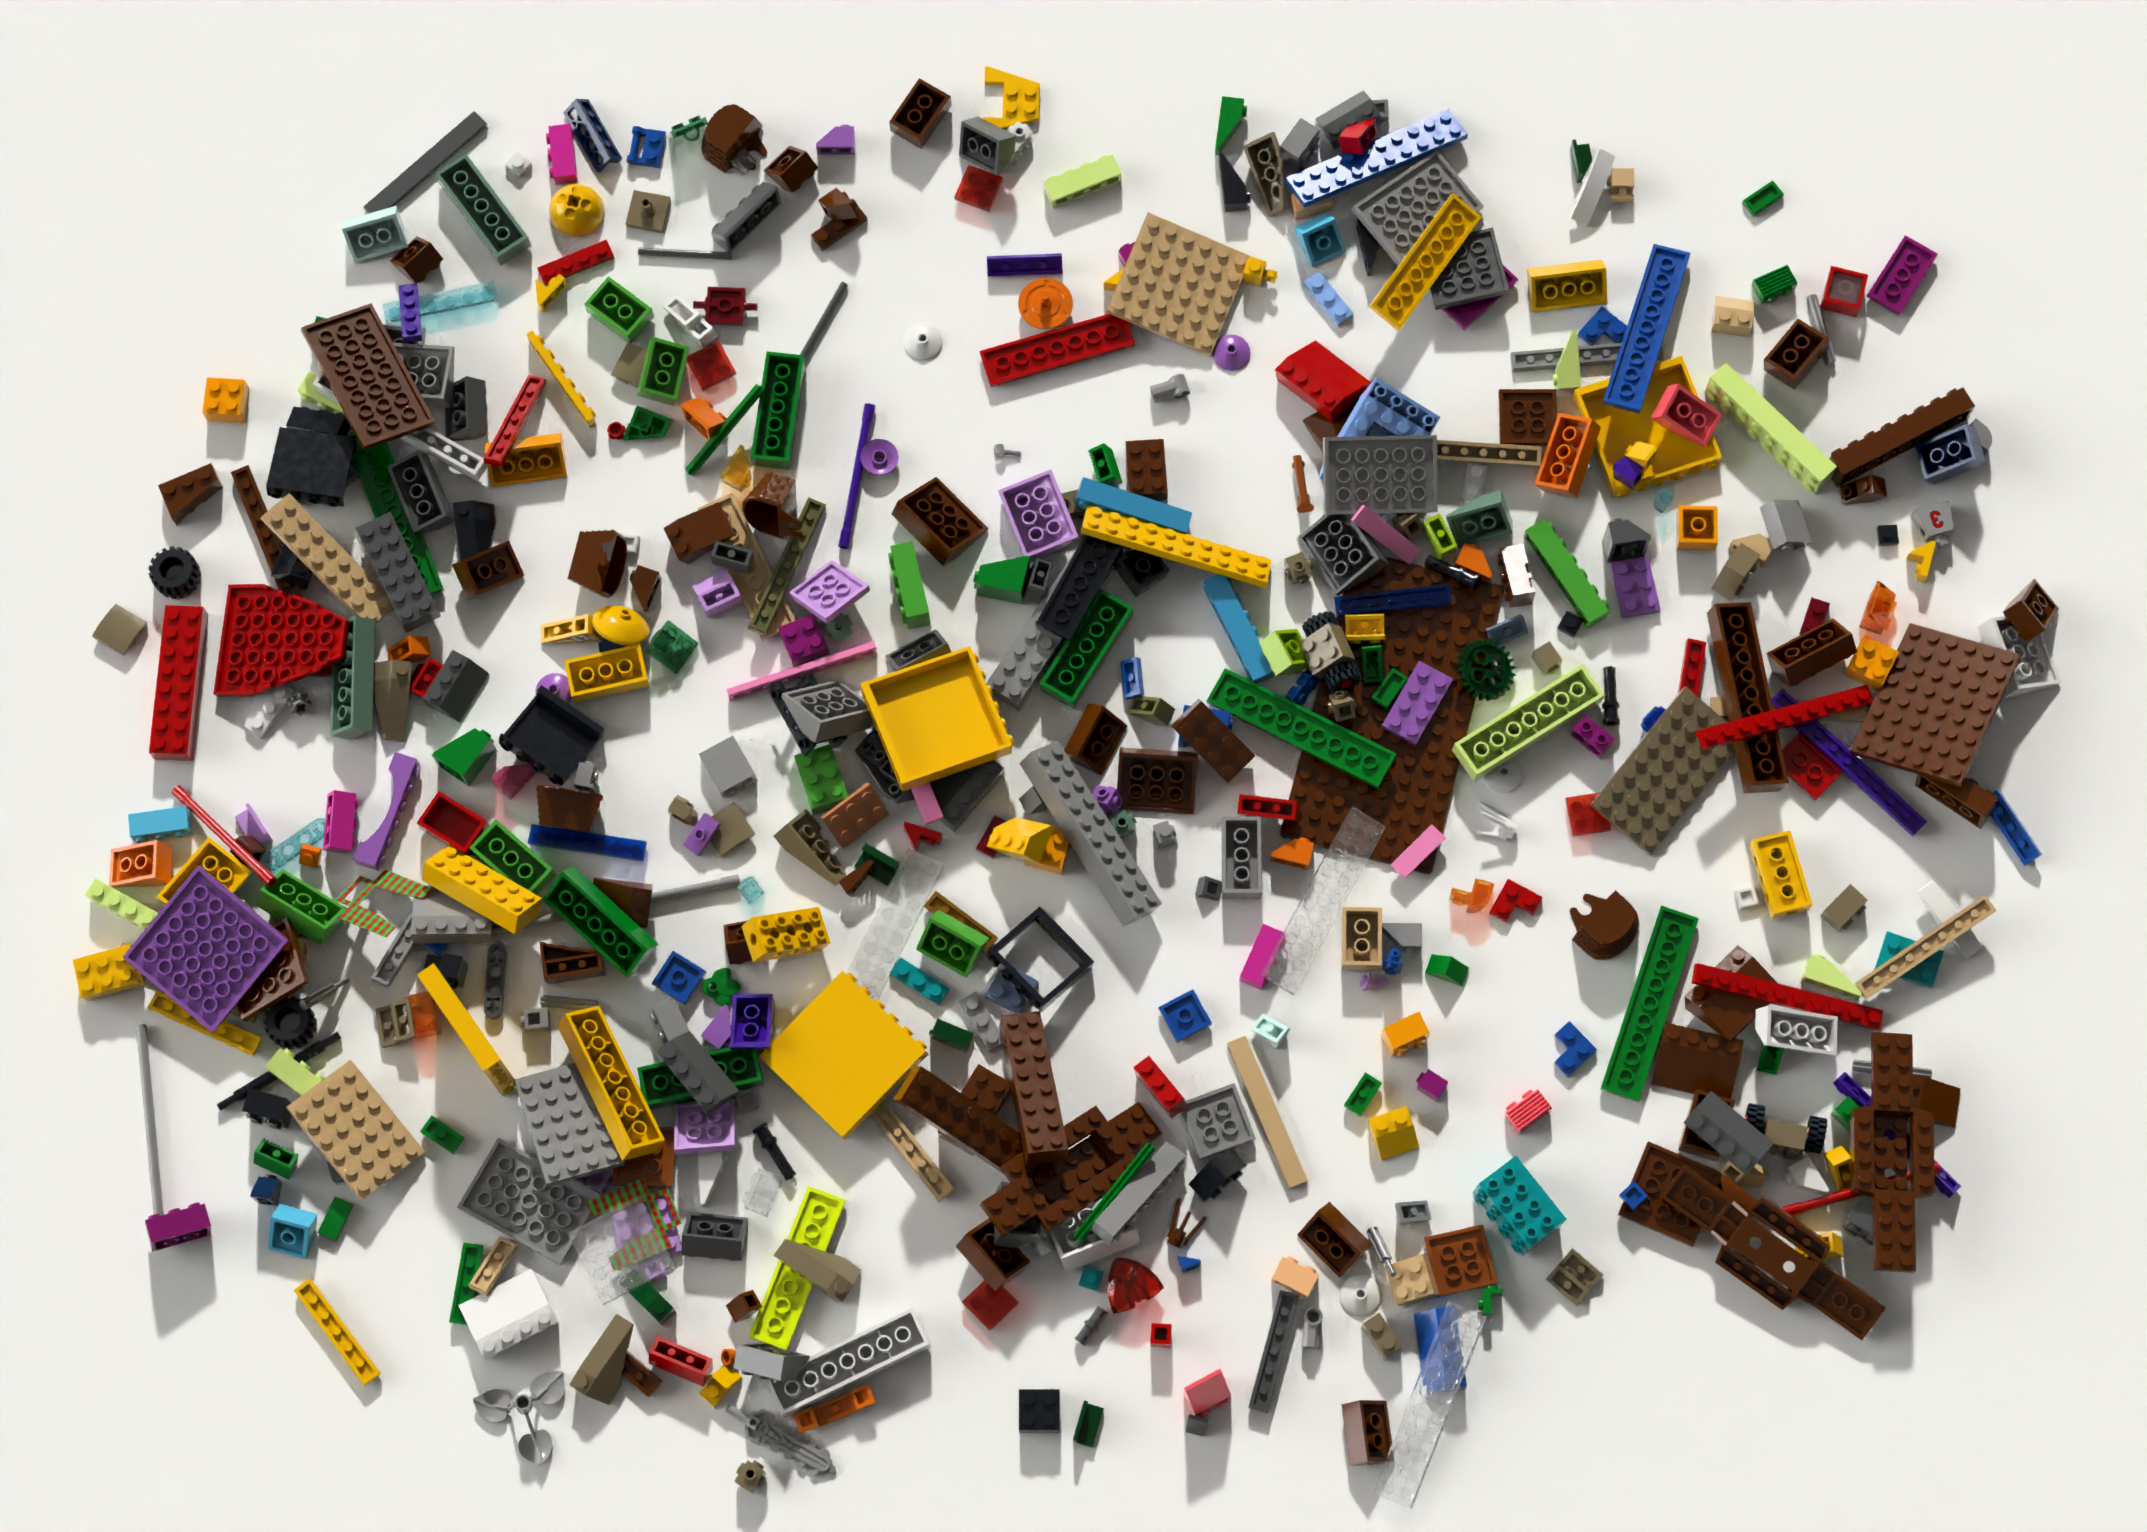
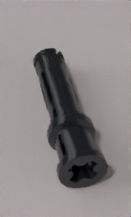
(1460, 577)
(1610, 705)
(770, 1144)

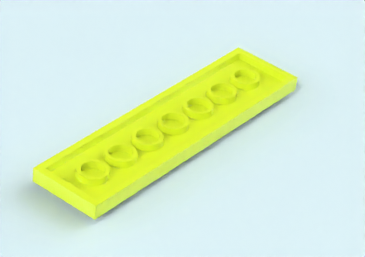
(787, 1289)

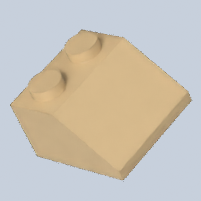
(1732, 316)

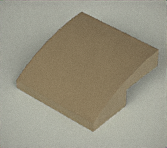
(630, 365)
(119, 629)
(733, 830)
(395, 1023)
(1574, 1276)

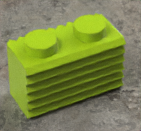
(1439, 537)

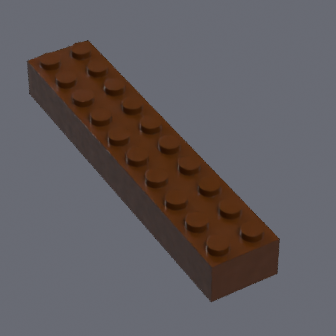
(1746, 694)

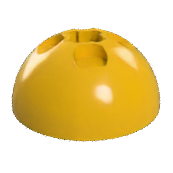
(576, 210)

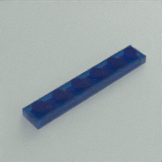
(1393, 600)
(587, 842)

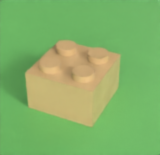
(1413, 1280)

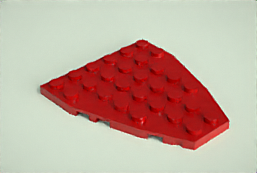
(274, 640)

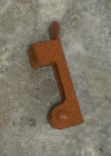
(1303, 498)

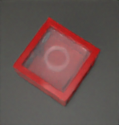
(1843, 291)

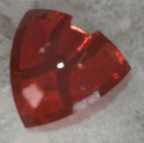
(1130, 1284)

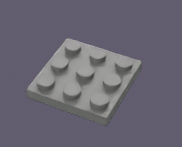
(1217, 1121)

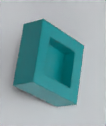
(1091, 1278)

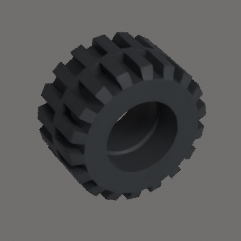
(185, 582)
(295, 1037)

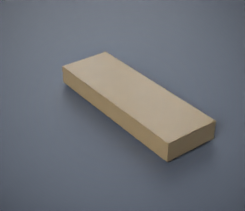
(493, 1266)

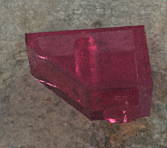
(512, 779)

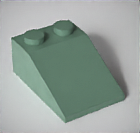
(1481, 520)

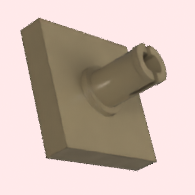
(648, 211)

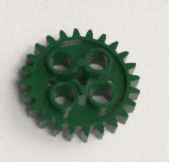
(1484, 685)

